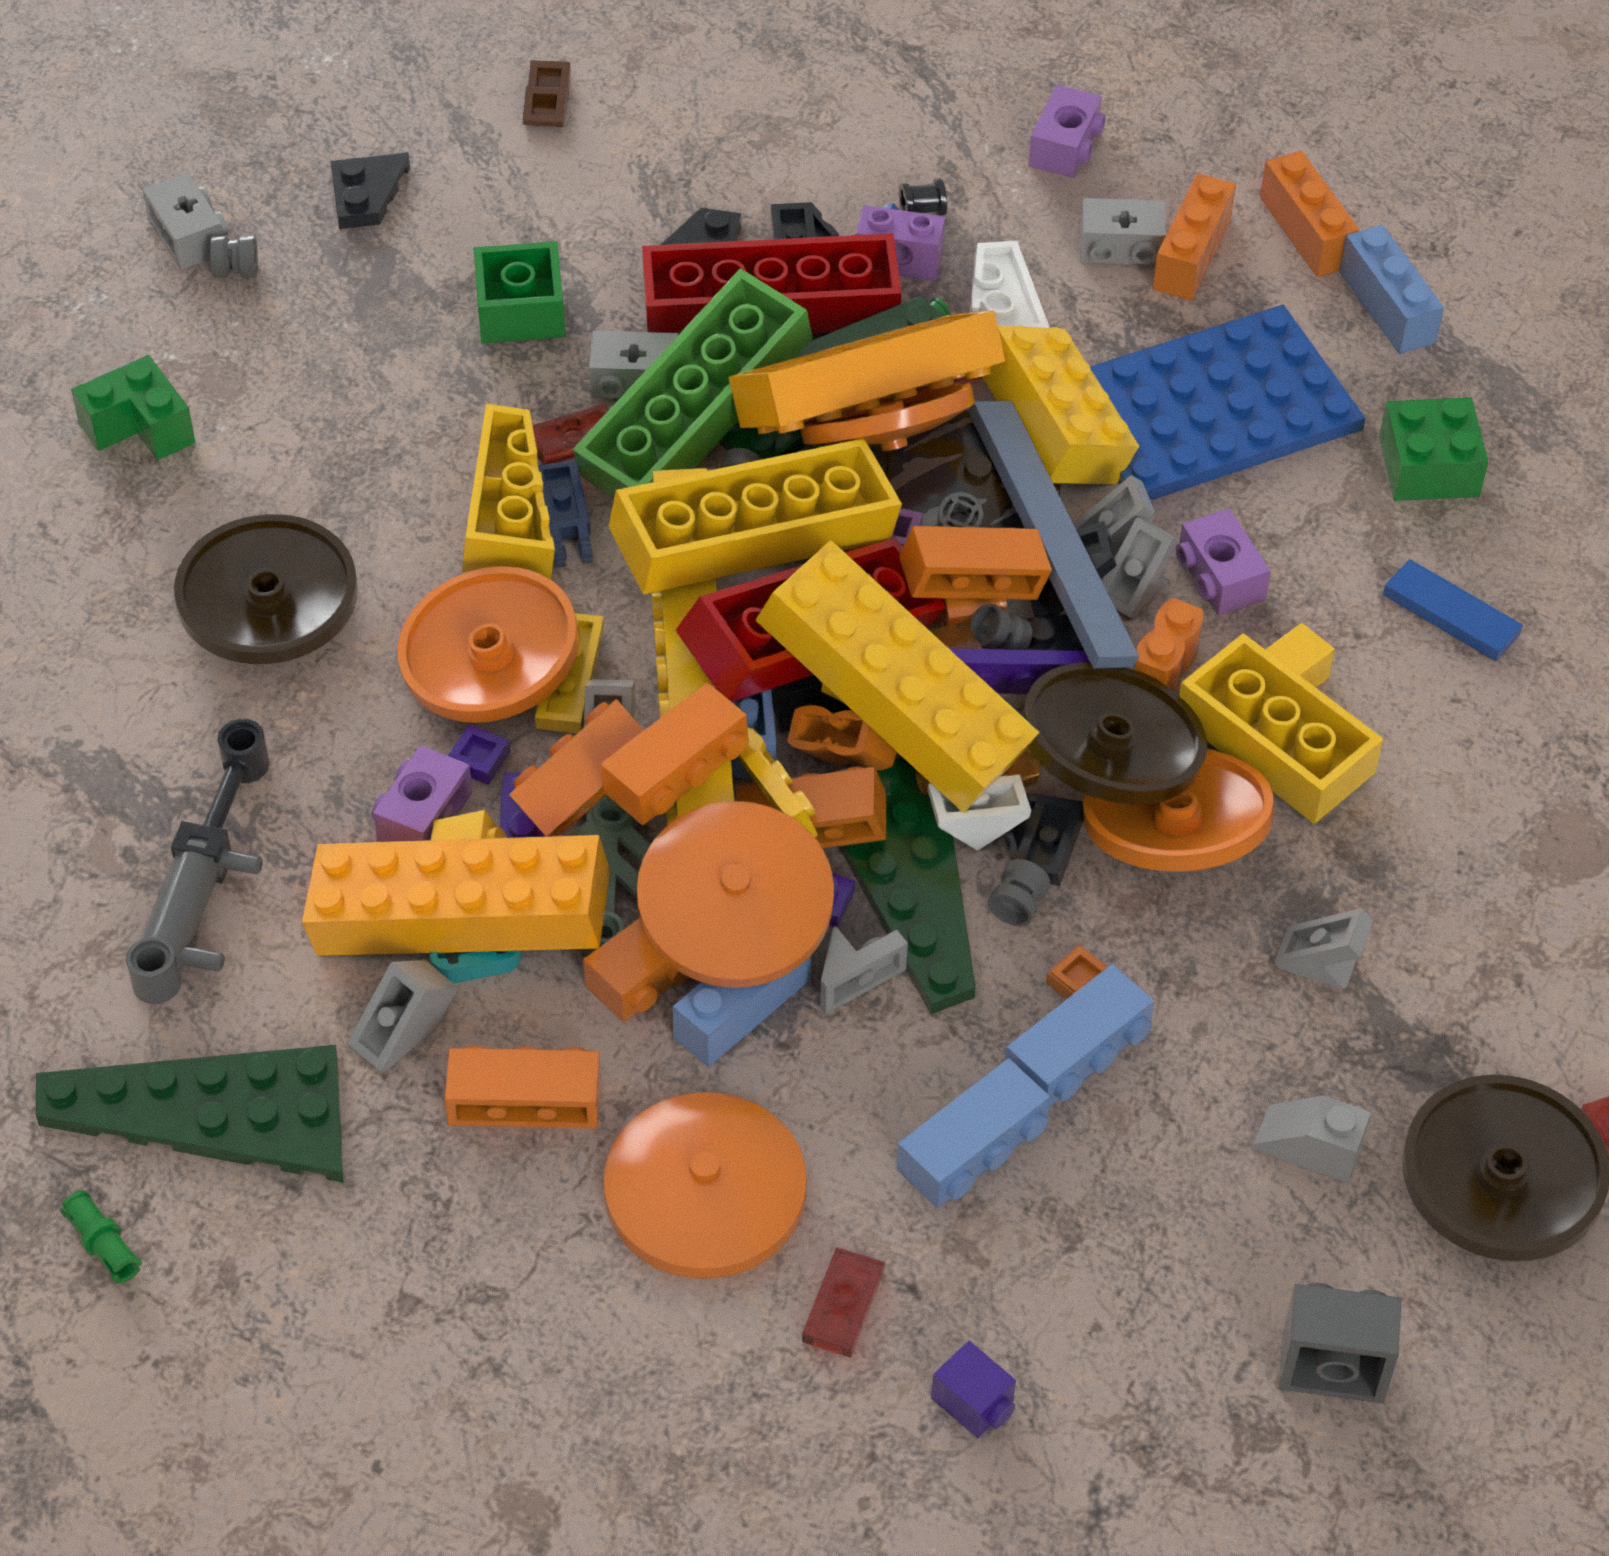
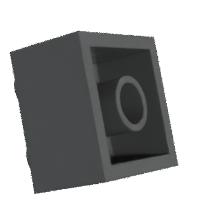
(1340, 1342)

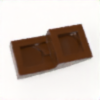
(547, 93)

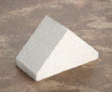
(989, 817)

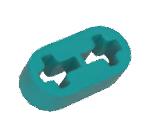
(475, 964)

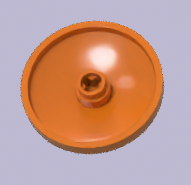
(893, 419)
(488, 644)
(1202, 828)
(735, 894)
(705, 1185)

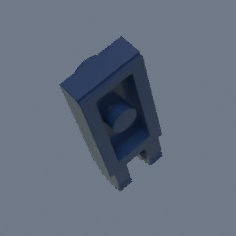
(566, 509)

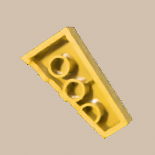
(507, 501)

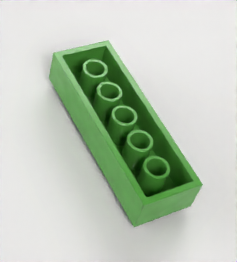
(685, 395)

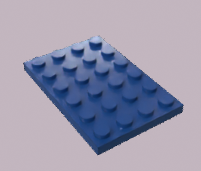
(1225, 401)

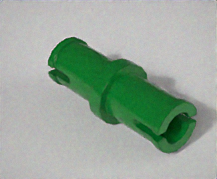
(101, 1236)

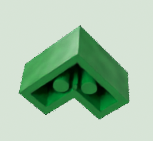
(134, 402)

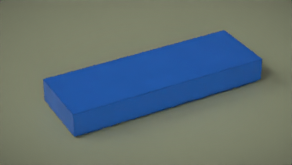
(1452, 609)

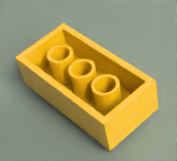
(1061, 406)
(1282, 727)

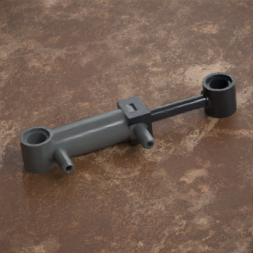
(199, 861)

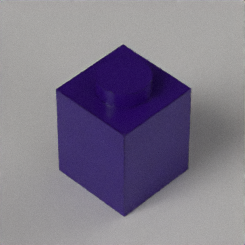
(974, 1390)

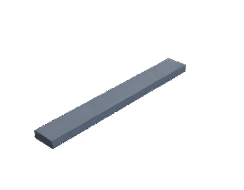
(1042, 509)

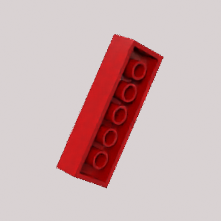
(830, 277)
(745, 657)

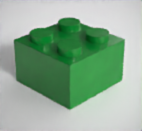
(519, 292)
(1433, 449)

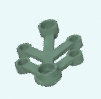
(610, 833)

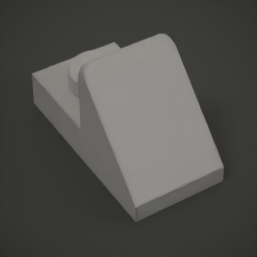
(1120, 510)
(1139, 567)
(1325, 947)
(854, 972)

